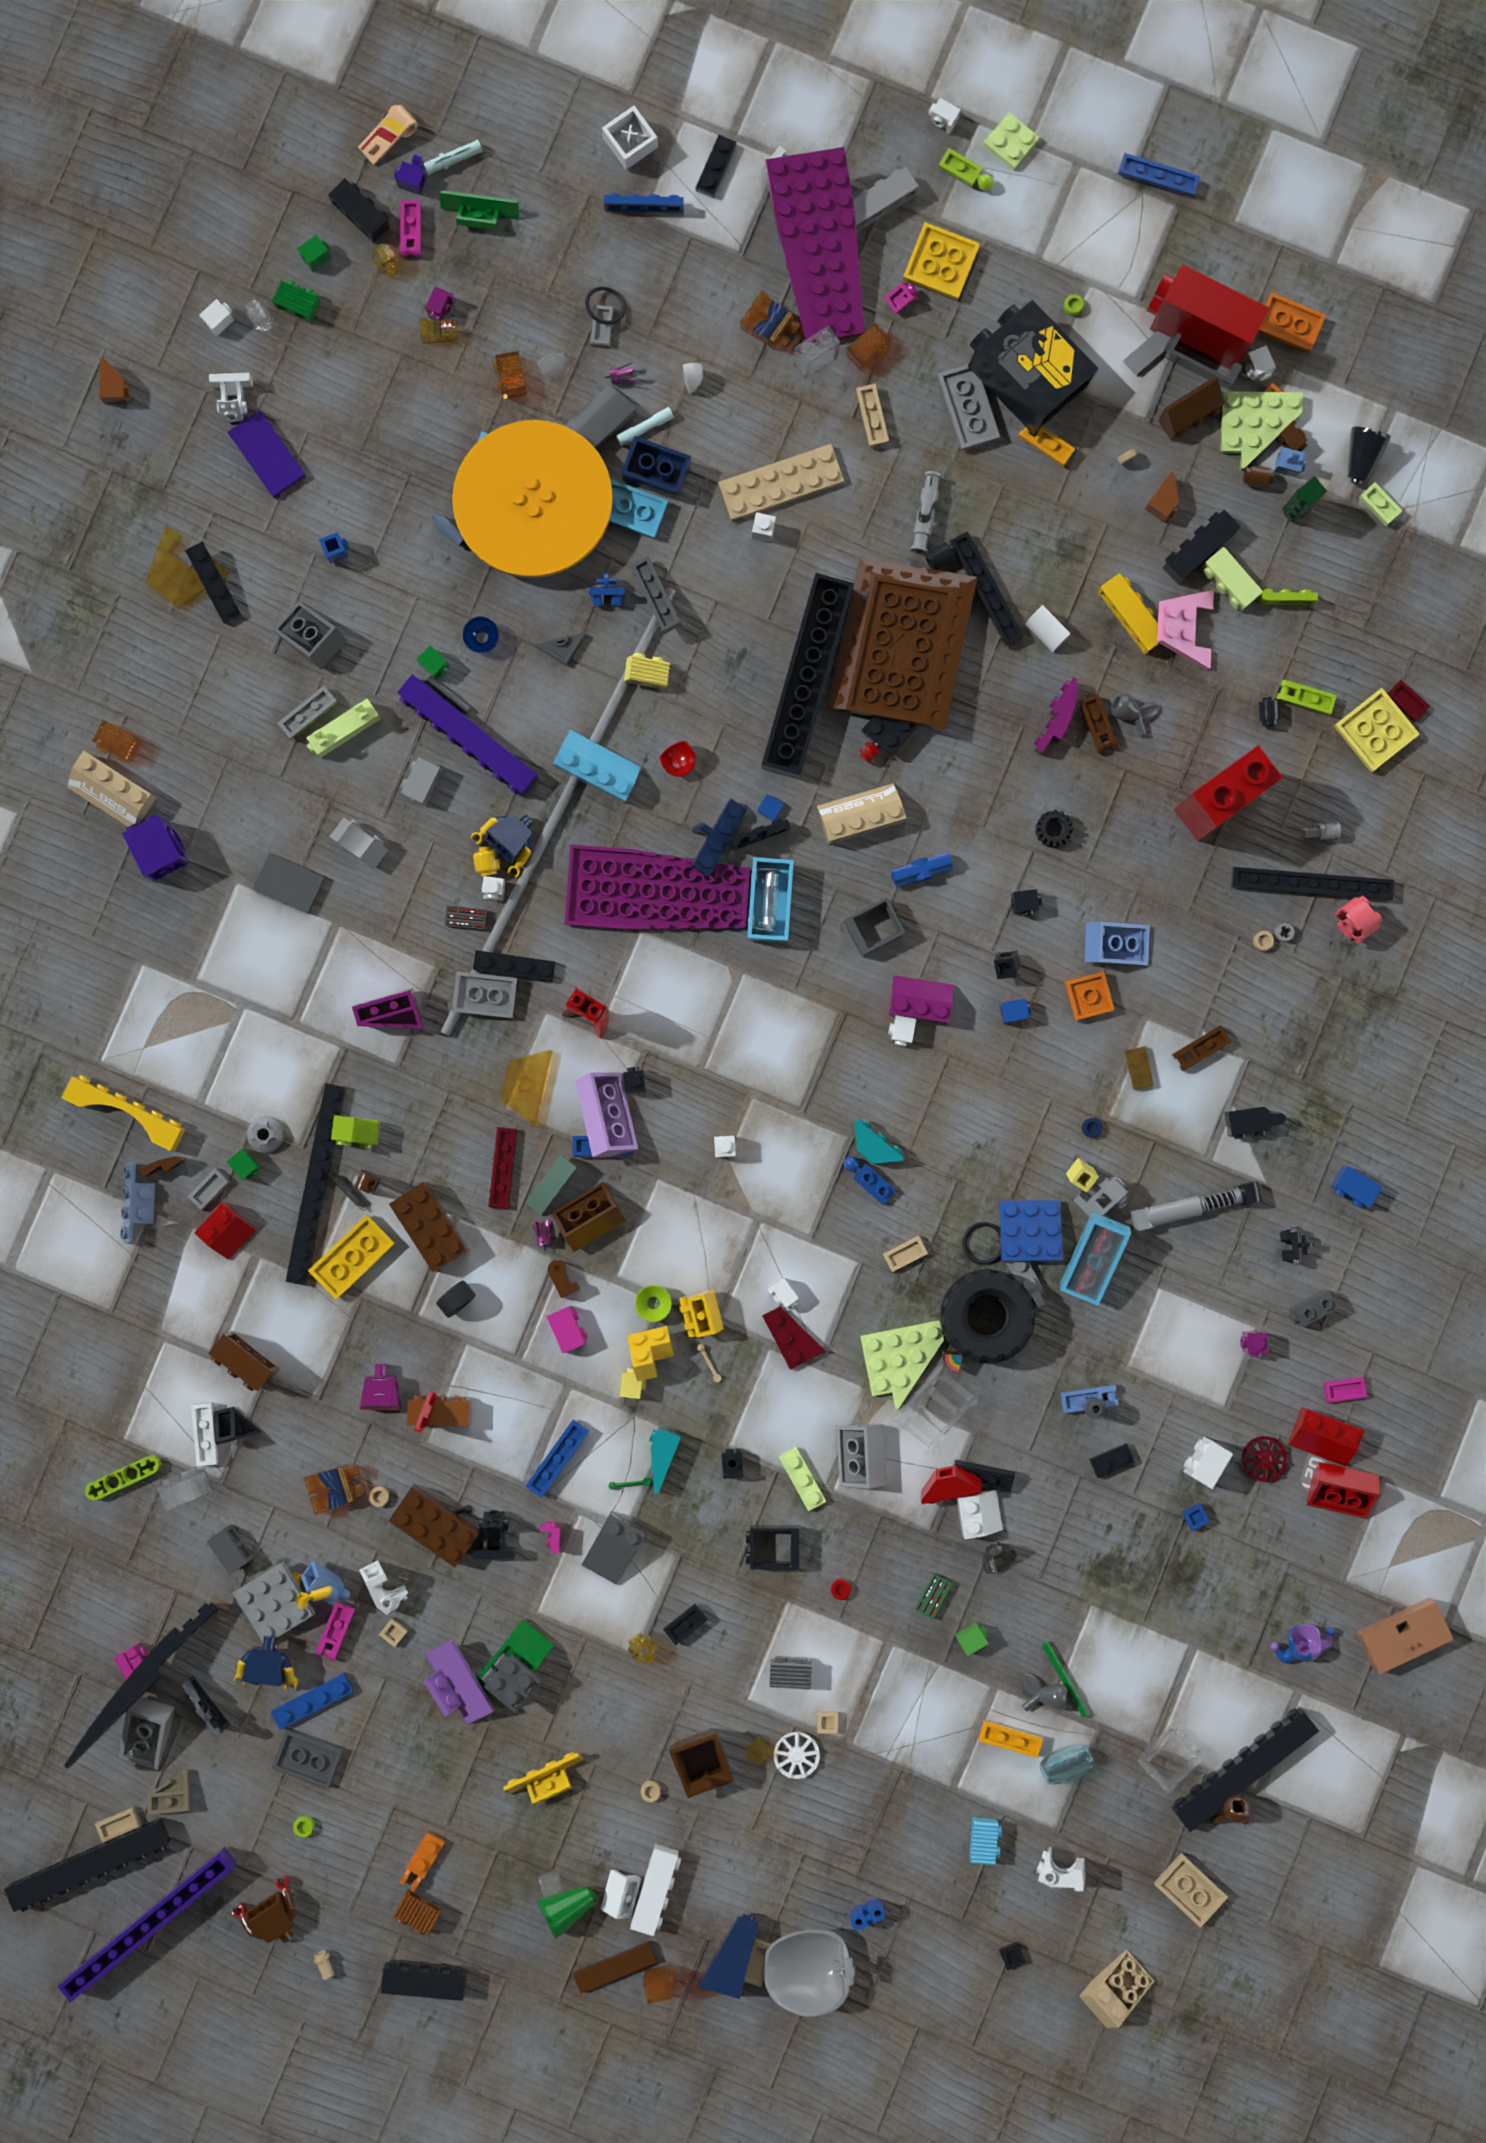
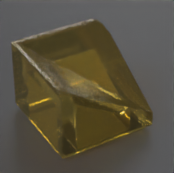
(758, 1750)

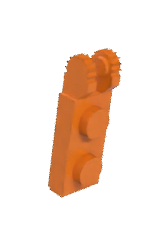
(423, 1858)

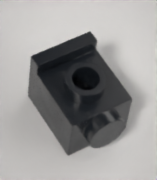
(1007, 964)
(732, 1472)

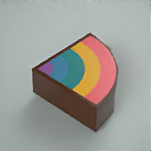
(952, 1360)

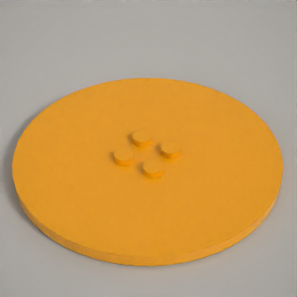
(532, 498)

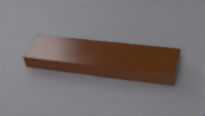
(615, 1967)

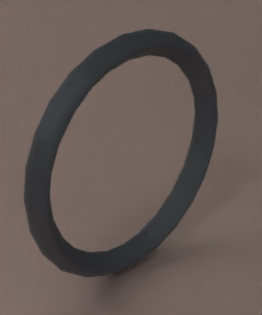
(603, 288)
(965, 1241)

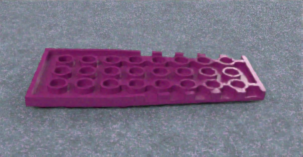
(819, 239)
(651, 891)

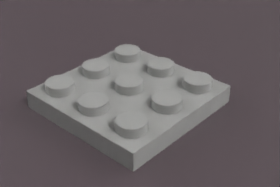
(271, 1602)

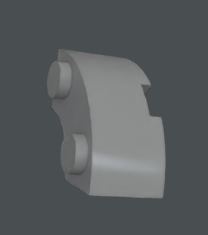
(359, 843)

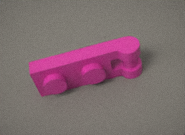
(410, 227)
(335, 1630)

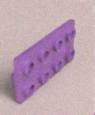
(455, 1684)

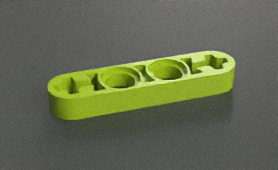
(122, 1476)

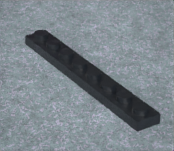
(1312, 883)

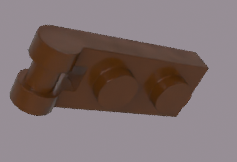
(1098, 723)
(1202, 1047)

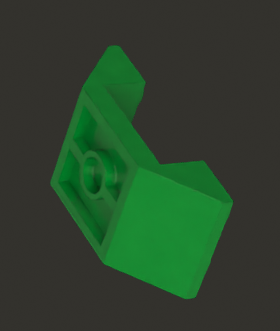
(524, 1644)

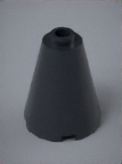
(1365, 453)

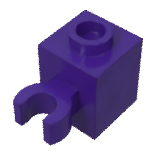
(411, 176)

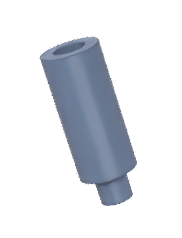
(451, 530)

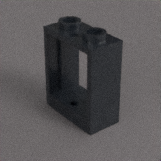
(773, 1565)

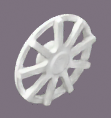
(796, 1755)

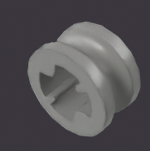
(1290, 934)

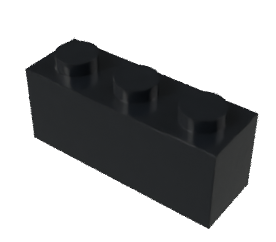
(359, 210)

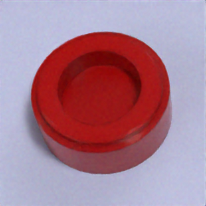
(840, 1589)

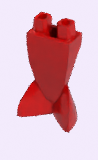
(588, 1008)

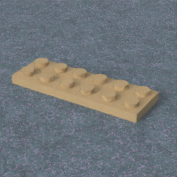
(781, 482)

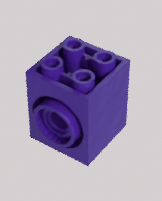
(155, 847)

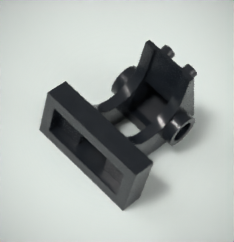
(494, 1547)

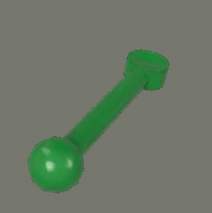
(646, 1481)

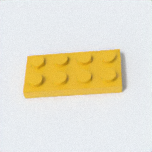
(351, 1257)

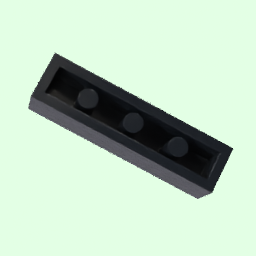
(1201, 547)
(424, 1980)

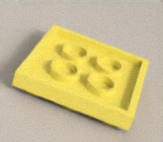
(1376, 730)

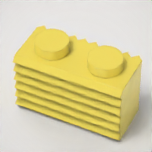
(646, 671)

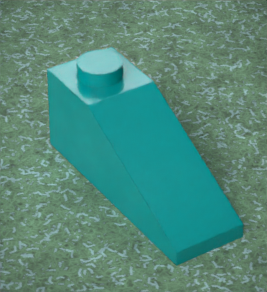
(662, 1451)

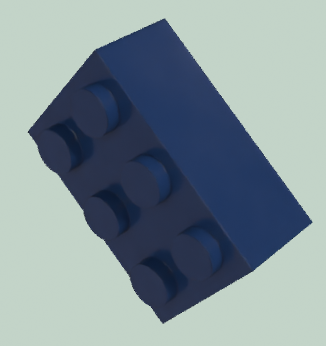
(656, 468)

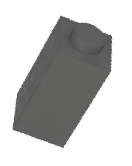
(1313, 1308)

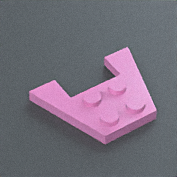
(1178, 626)

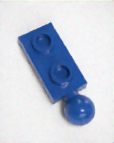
(869, 1180)

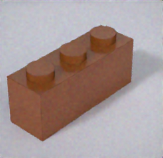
(444, 1412)

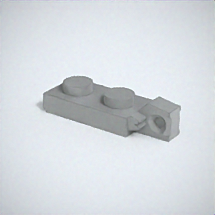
(1025, 1275)

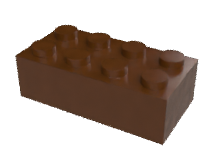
(429, 1226)
(434, 1525)

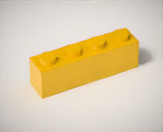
(1131, 612)

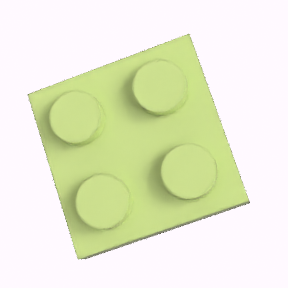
(1011, 141)

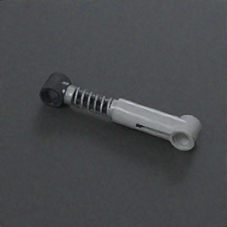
(1194, 1206)

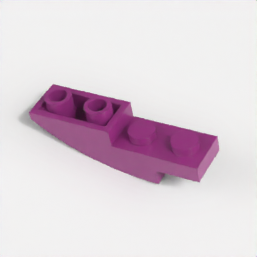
(1062, 711)

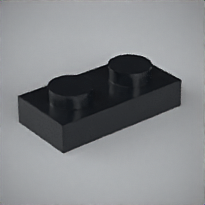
(1111, 1460)
(685, 1624)

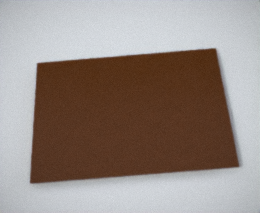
(902, 643)

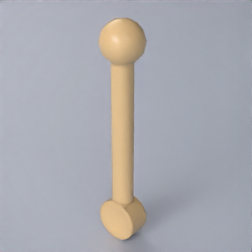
(717, 1377)

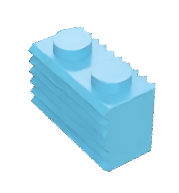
(984, 1841)

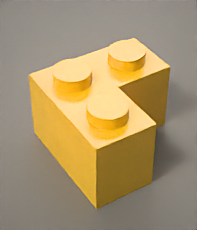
(647, 1348)

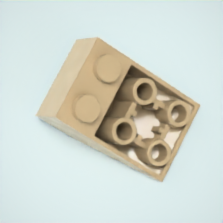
(1117, 1990)

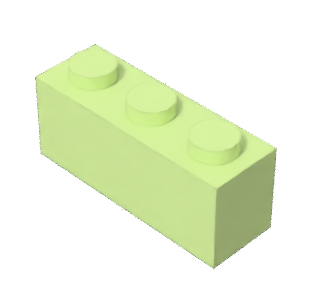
(1231, 579)

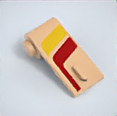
(387, 133)

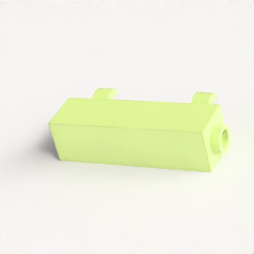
(342, 728)

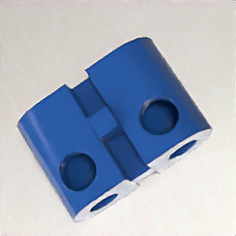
(866, 1914)

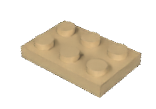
(1190, 1890)

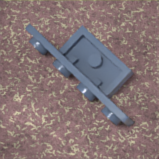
(137, 1203)

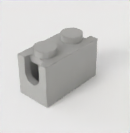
(420, 781)

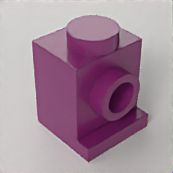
(439, 304)

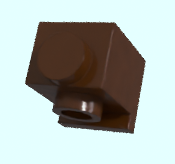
(1292, 438)

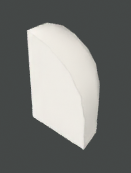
(692, 375)

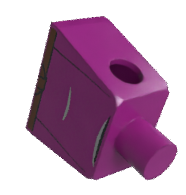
(380, 1391)

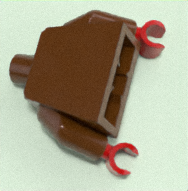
(271, 1917)

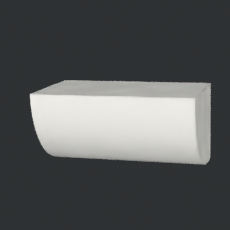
(1047, 628)

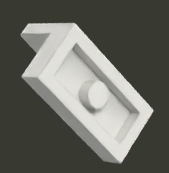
(620, 1895)

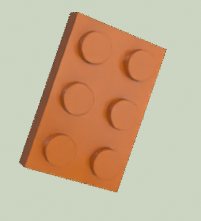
(1291, 323)

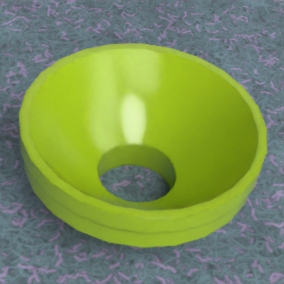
(645, 1311)

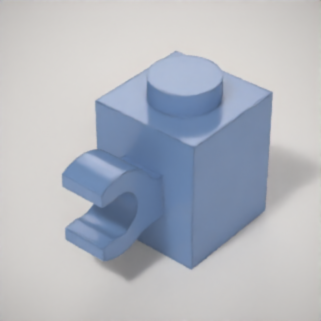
(1290, 462)

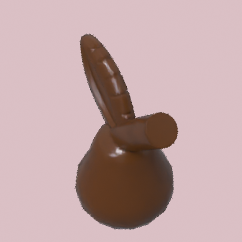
(1235, 1810)

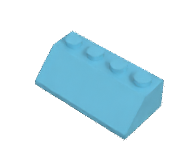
(596, 766)

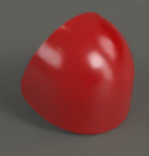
(678, 759)

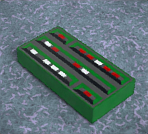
(933, 1596)

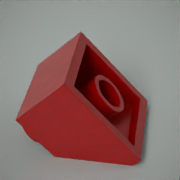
(225, 1231)

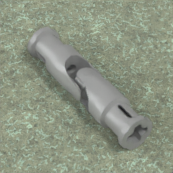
(929, 499)

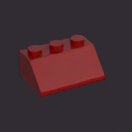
(1325, 1437)
(1343, 1490)

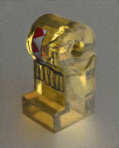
(438, 331)

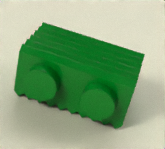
(296, 301)

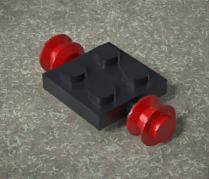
(885, 734)

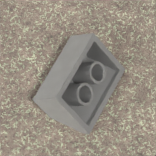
(861, 1455)

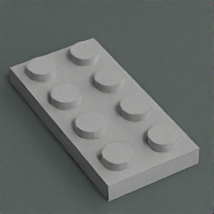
(968, 407)

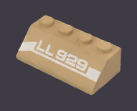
(109, 790)
(861, 813)

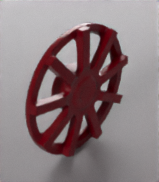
(1264, 1459)

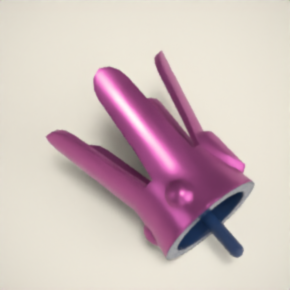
(616, 373)
(543, 1233)

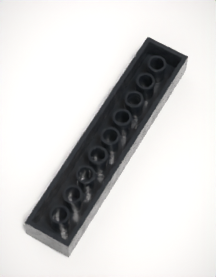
(807, 676)

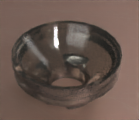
(998, 1557)

